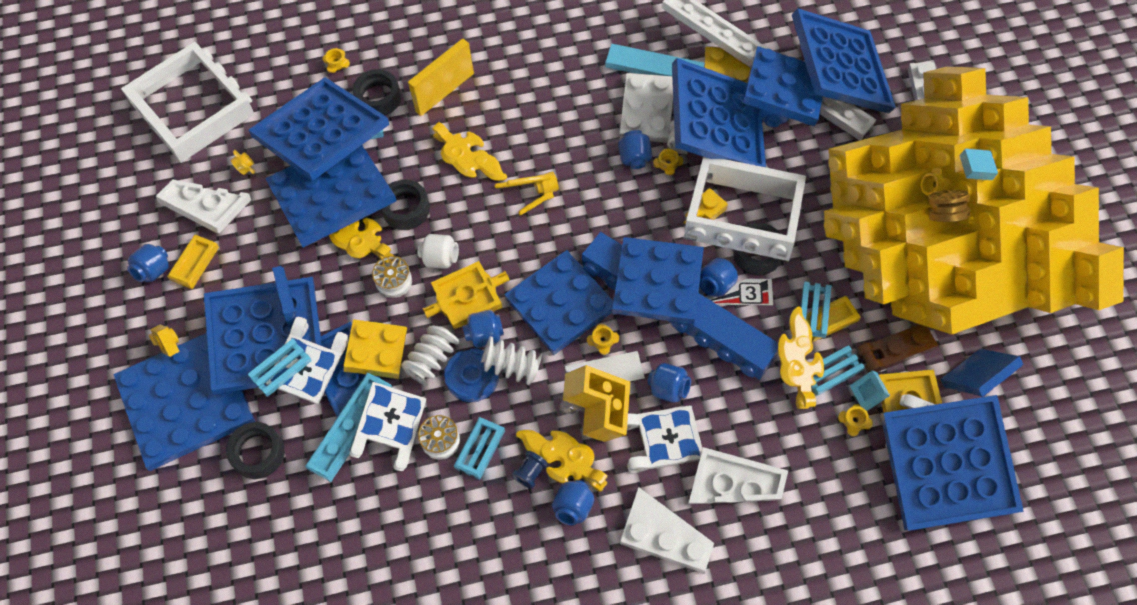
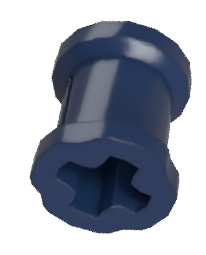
(529, 469)

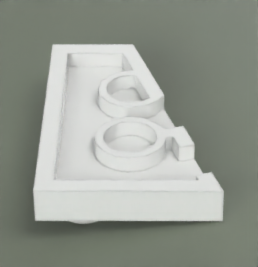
(204, 206)
(735, 479)
(664, 534)

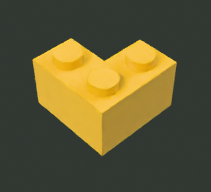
(604, 401)

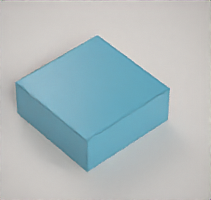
(978, 164)
(869, 390)

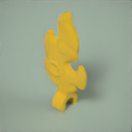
(458, 153)
(361, 243)
(794, 368)
(574, 457)

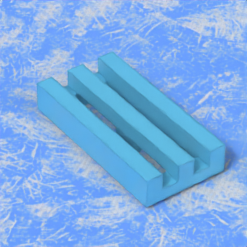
(817, 290)
(273, 359)
(851, 359)
(469, 469)

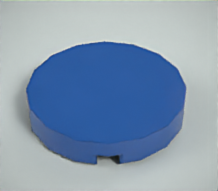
(467, 377)

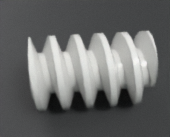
(428, 352)
(510, 360)

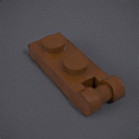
(897, 348)

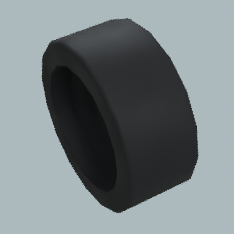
(375, 78)
(415, 218)
(755, 266)
(245, 433)

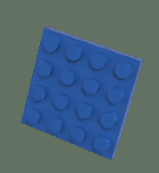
(842, 61)
(712, 116)
(318, 128)
(333, 199)
(250, 326)
(174, 404)
(951, 463)

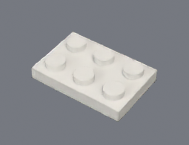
(647, 105)

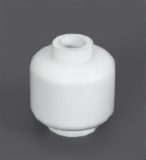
(438, 251)

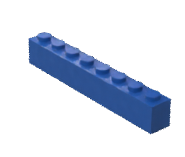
(713, 326)

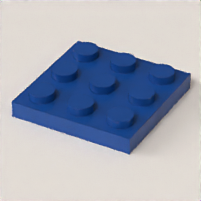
(782, 87)
(658, 280)
(560, 302)

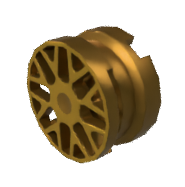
(949, 205)

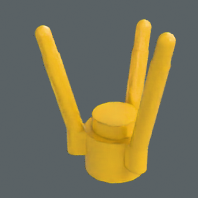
(543, 184)

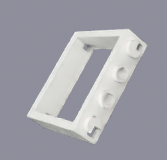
(209, 129)
(753, 179)

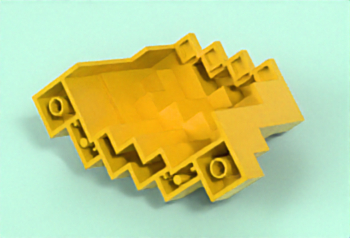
(1026, 232)

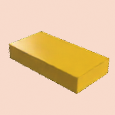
(193, 261)
(840, 316)

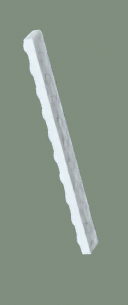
(743, 48)

